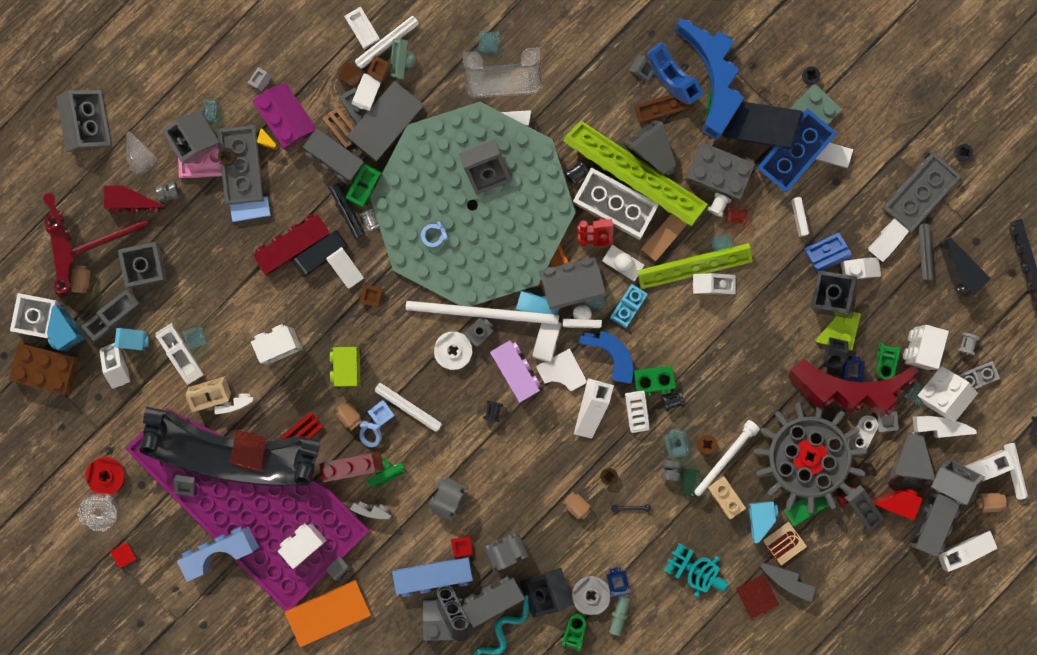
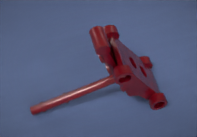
(62, 249)

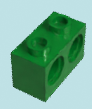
(364, 185)
(653, 375)

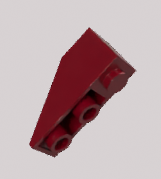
(123, 198)

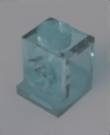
(672, 448)

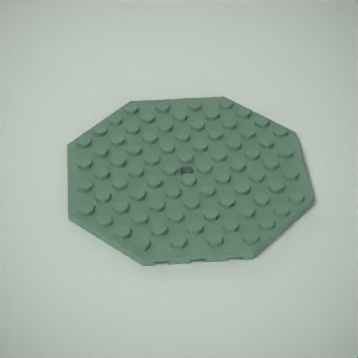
(429, 185)

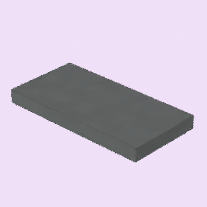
(385, 121)
(243, 178)
(922, 192)

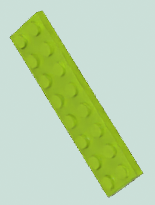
(635, 173)

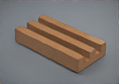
(332, 115)

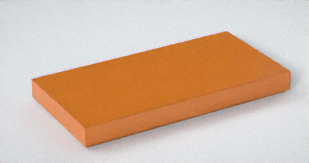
(327, 613)

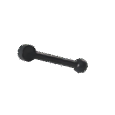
(647, 508)

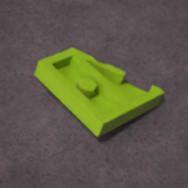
(841, 329)

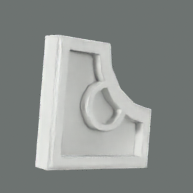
(563, 370)

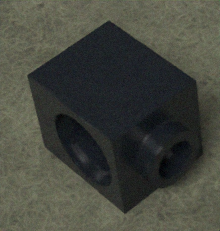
(835, 354)

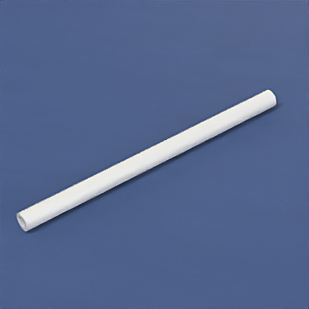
(482, 312)

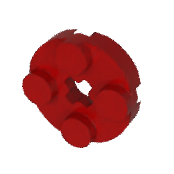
(114, 469)

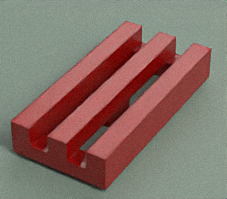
(307, 417)

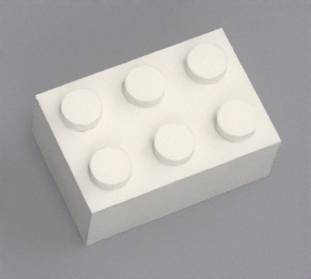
(276, 345)
(925, 347)

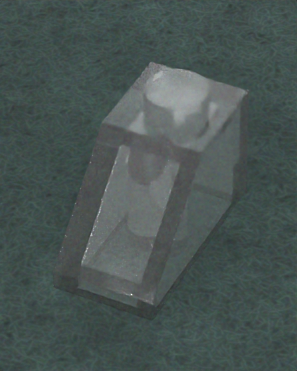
(139, 156)

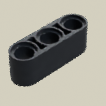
(317, 254)
(456, 620)

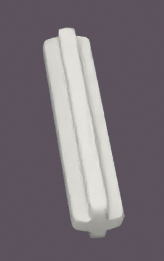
(1016, 473)

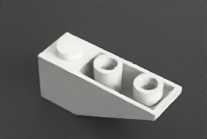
(593, 407)
(992, 464)
(967, 551)

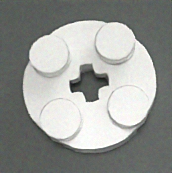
(451, 361)

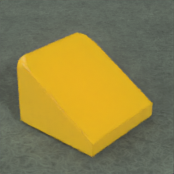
(265, 140)

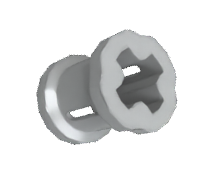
(968, 344)

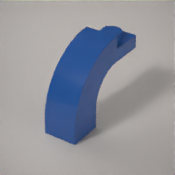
(672, 77)
(620, 355)

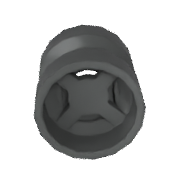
(167, 192)
(671, 474)

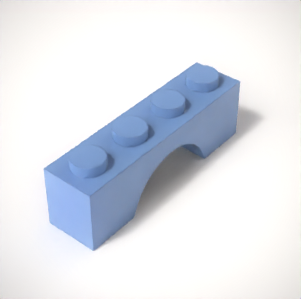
(197, 563)

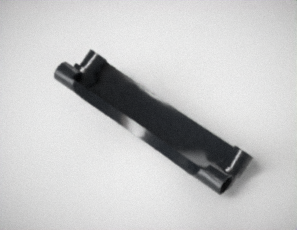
(201, 452)

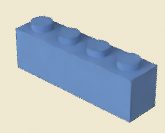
(432, 575)

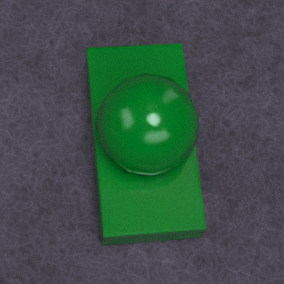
(389, 473)

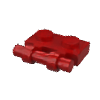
(597, 234)

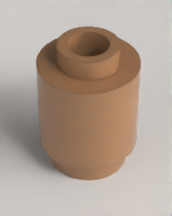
(80, 279)
(348, 416)
(991, 502)
(577, 506)

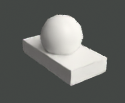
(622, 262)
(582, 316)

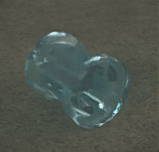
(210, 109)

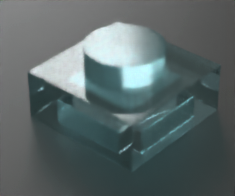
(488, 41)
(194, 337)

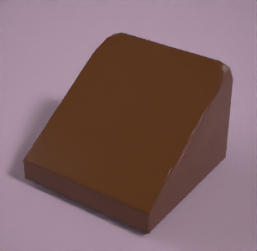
(350, 74)

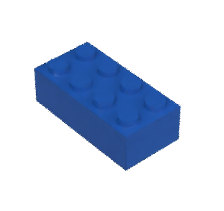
(787, 165)

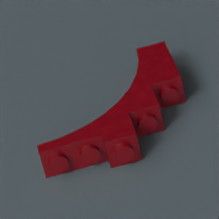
(853, 396)

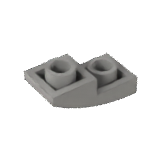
(981, 375)
(377, 512)

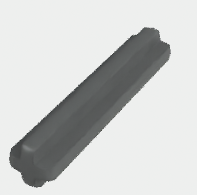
(926, 252)

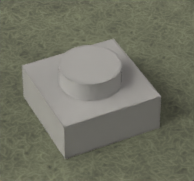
(260, 79)

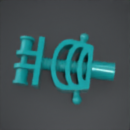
(713, 580)

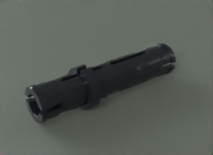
(341, 199)

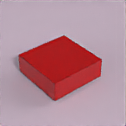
(461, 547)
(123, 555)

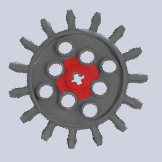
(792, 483)

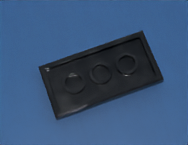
(764, 125)

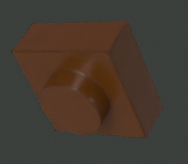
(380, 68)
(371, 295)

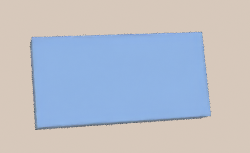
(250, 210)

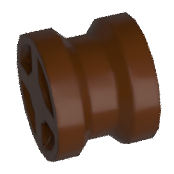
(704, 446)

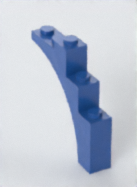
(721, 73)

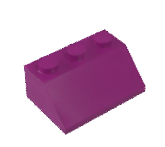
(284, 115)

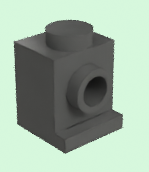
(477, 339)

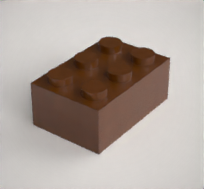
(44, 369)

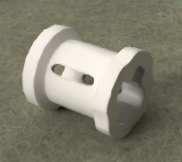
(719, 204)

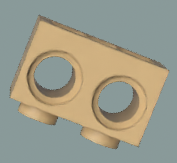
(208, 394)
(726, 497)

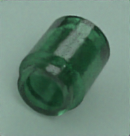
(690, 481)

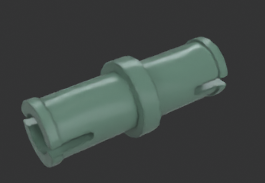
(619, 615)

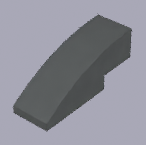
(109, 316)
(788, 580)

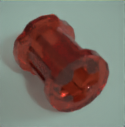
(736, 216)

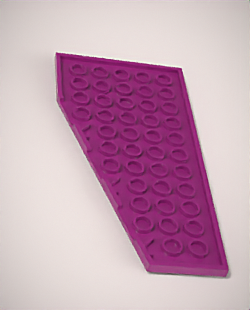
(272, 517)

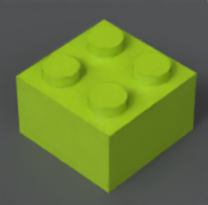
(345, 366)

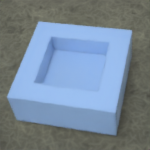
(381, 413)

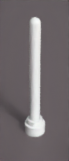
(750, 429)

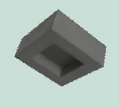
(184, 485)

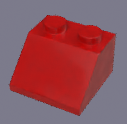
(899, 502)

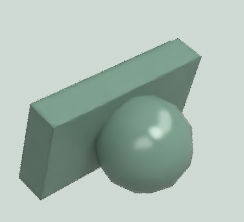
(401, 58)

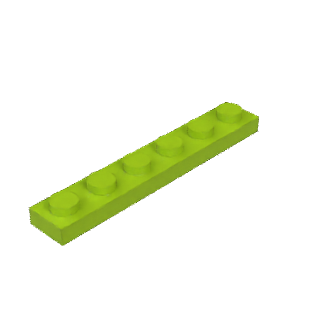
(695, 265)

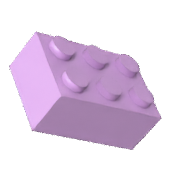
(515, 370)

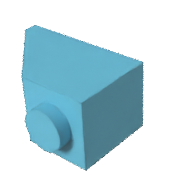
(131, 339)
(762, 518)

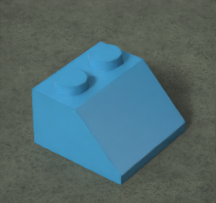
(63, 330)

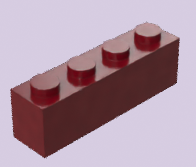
(289, 246)

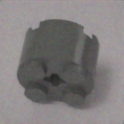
(448, 498)
(506, 552)

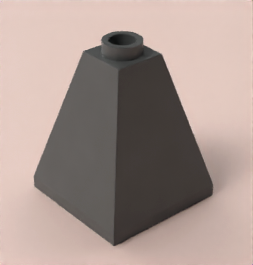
(653, 147)
(912, 463)

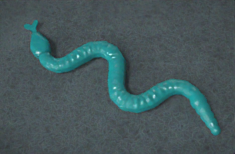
(499, 633)

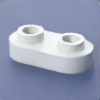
(864, 434)

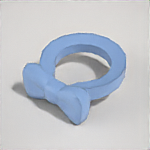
(439, 225)
(365, 425)

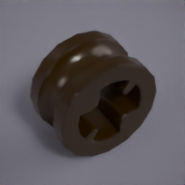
(229, 151)
(613, 480)

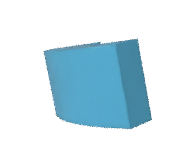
(532, 303)
(628, 306)

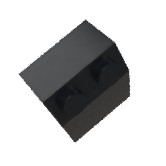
(963, 271)

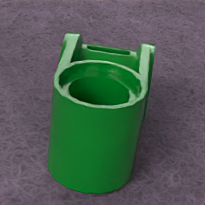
(886, 360)
(573, 635)

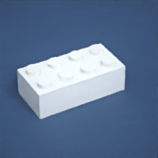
(615, 201)

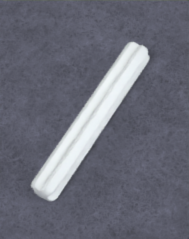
(386, 42)
(408, 407)

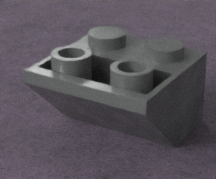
(191, 137)

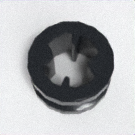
(805, 75)
(964, 147)

